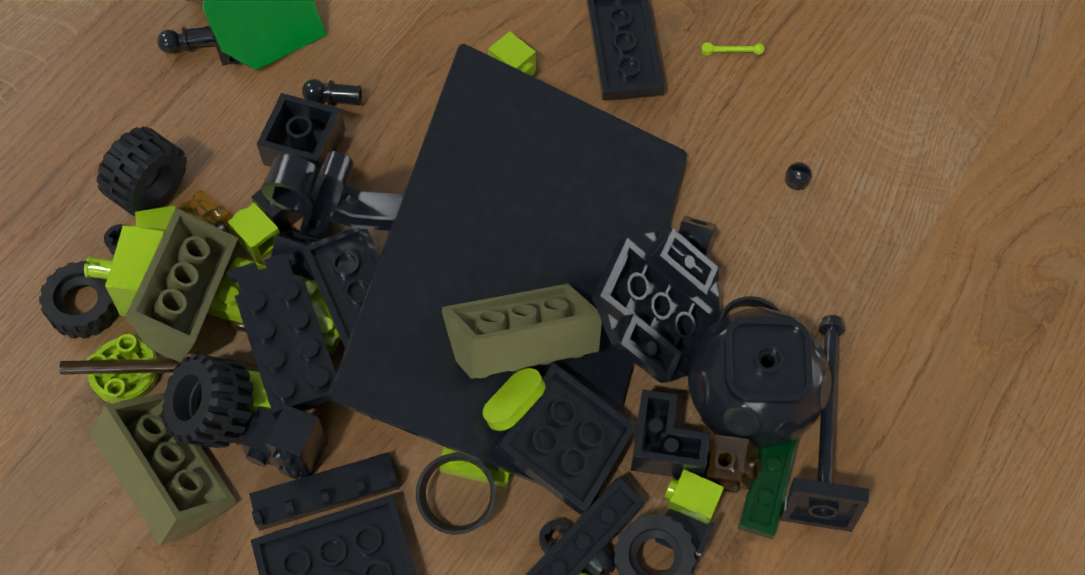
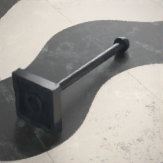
(821, 501)

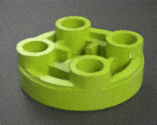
(123, 387)

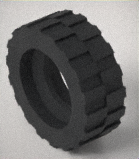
(70, 324)
(655, 527)

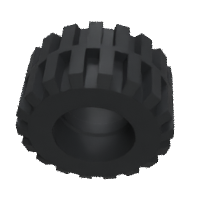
(141, 170)
(207, 401)

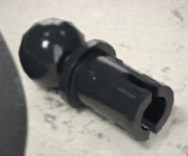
(171, 41)
(334, 93)

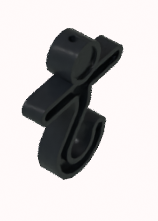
(324, 196)

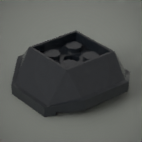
(658, 301)

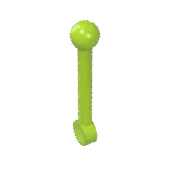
(707, 49)

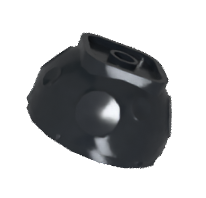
(753, 401)

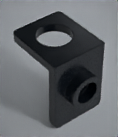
(697, 232)
(699, 531)

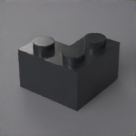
(287, 442)
(659, 445)

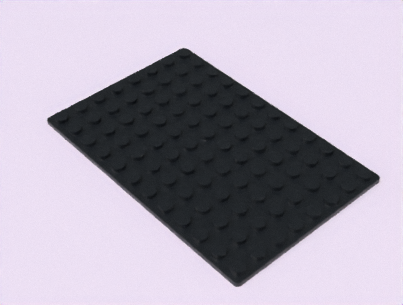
(501, 201)

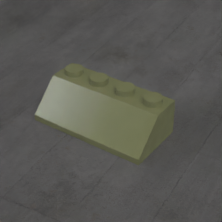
(180, 284)
(522, 330)
(167, 481)

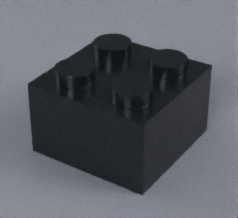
(301, 130)

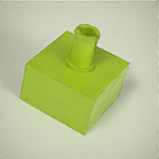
(128, 266)

